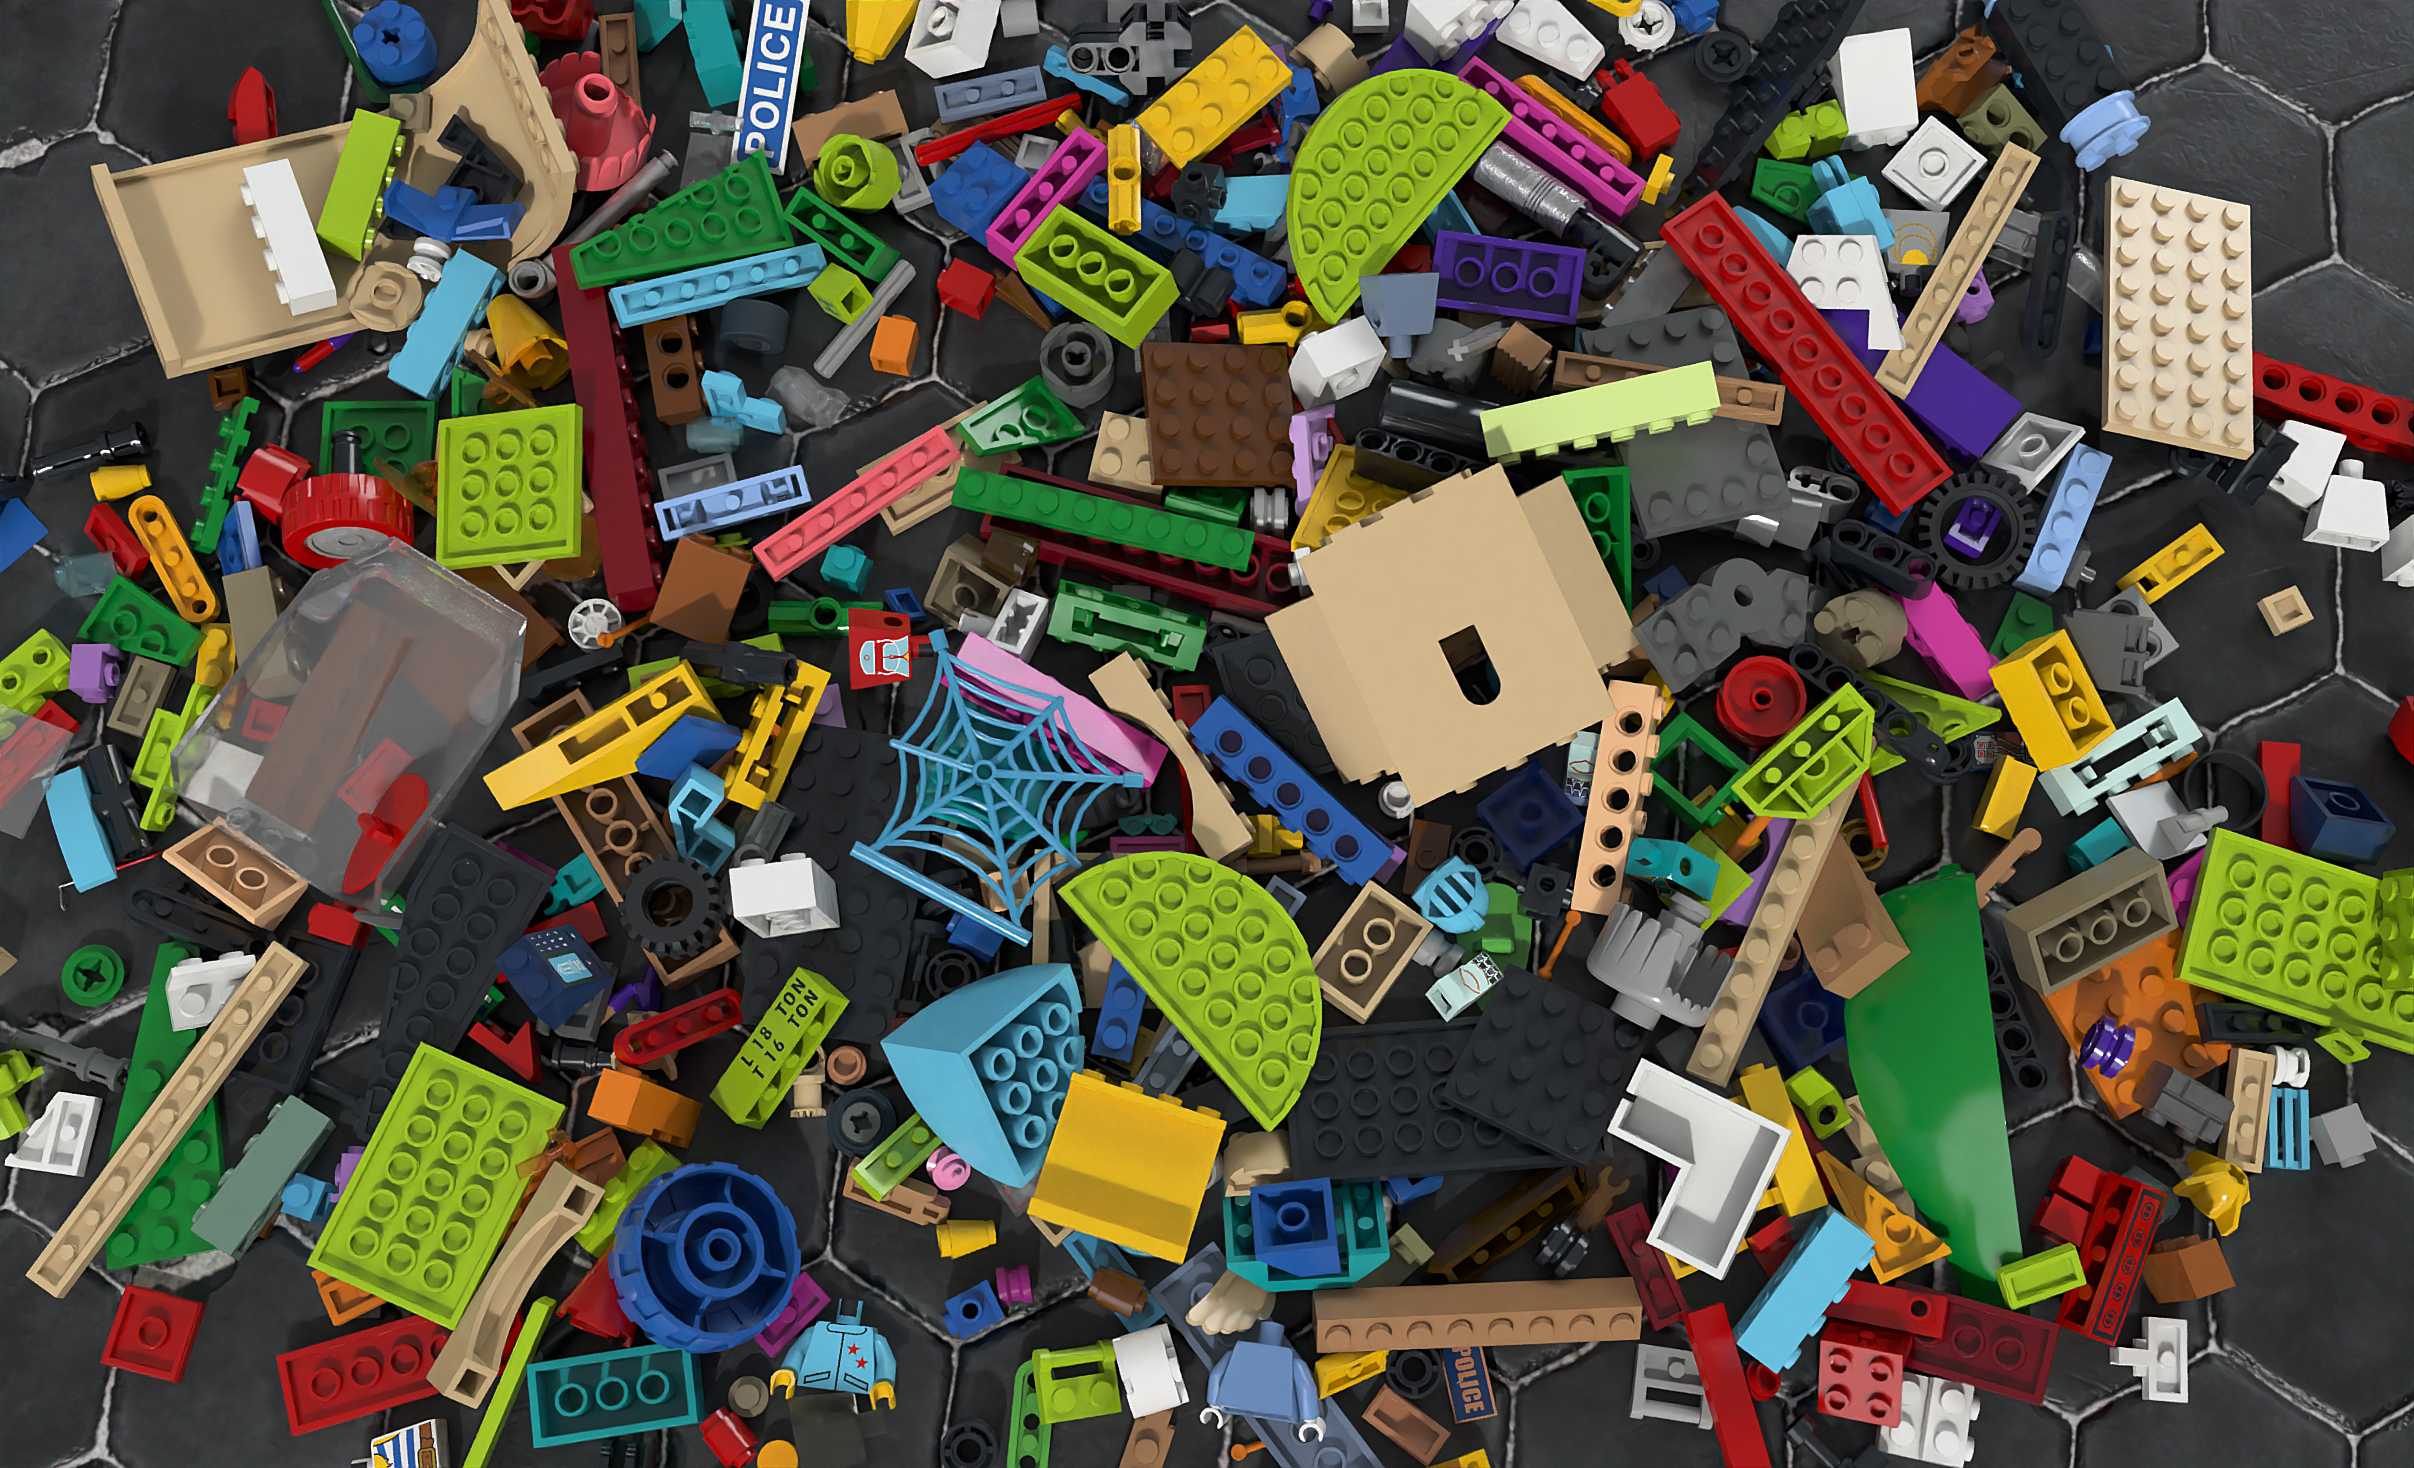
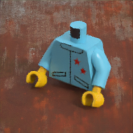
(840, 1358)

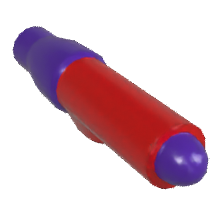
(320, 351)

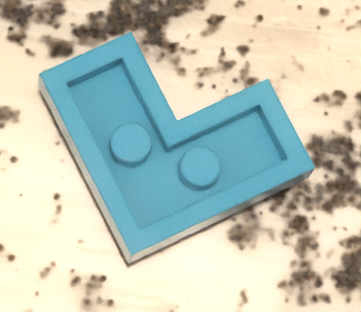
(728, 398)

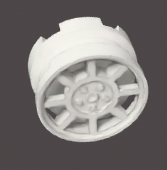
(588, 624)

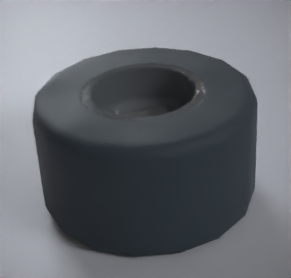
(754, 326)

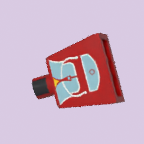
(883, 647)

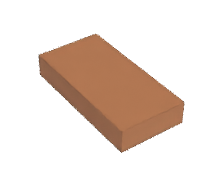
(1405, 1425)

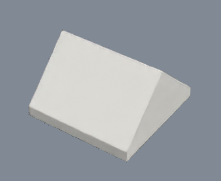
(2030, 450)

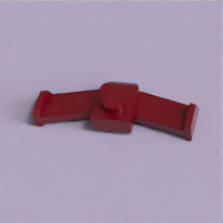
(1242, 139)

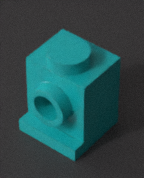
(846, 568)
(2097, 846)

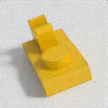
(1345, 1369)

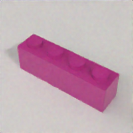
(1058, 181)
(1947, 643)

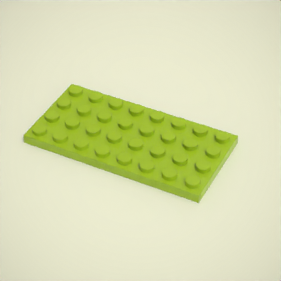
(2292, 939)

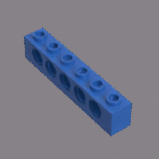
(1163, 233)
(1352, 868)

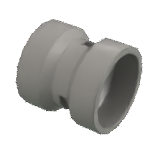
(1438, 953)

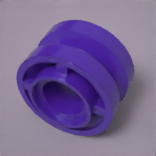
(2107, 1046)

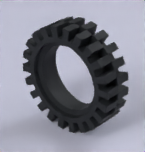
(2009, 504)

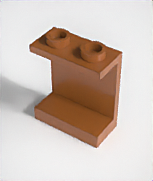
(702, 589)

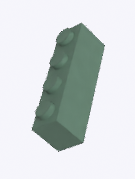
(256, 1185)

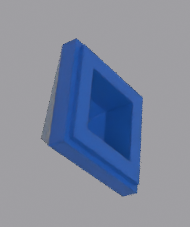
(904, 602)

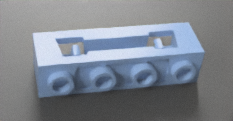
(734, 503)

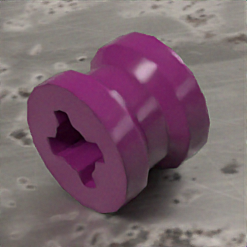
(1014, 1284)

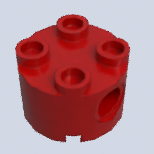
(268, 479)

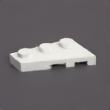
(1552, 36)

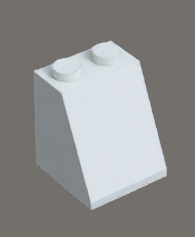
(1875, 88)

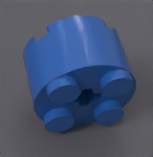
(396, 44)

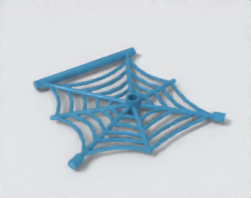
(871, 856)

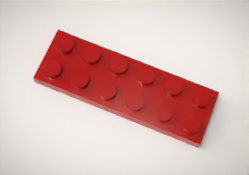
(367, 1371)

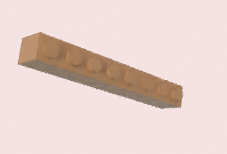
(1476, 1314)

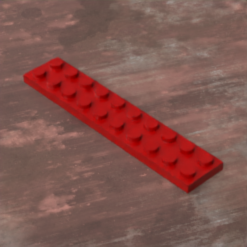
(1805, 353)

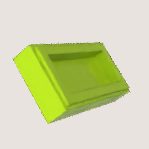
(2040, 1276)

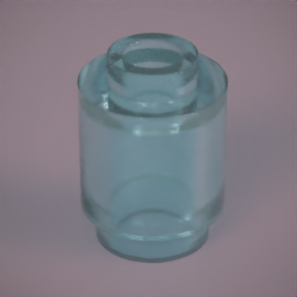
(715, 434)

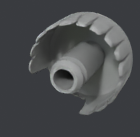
(1658, 963)

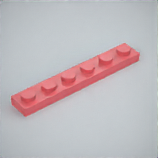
(856, 503)

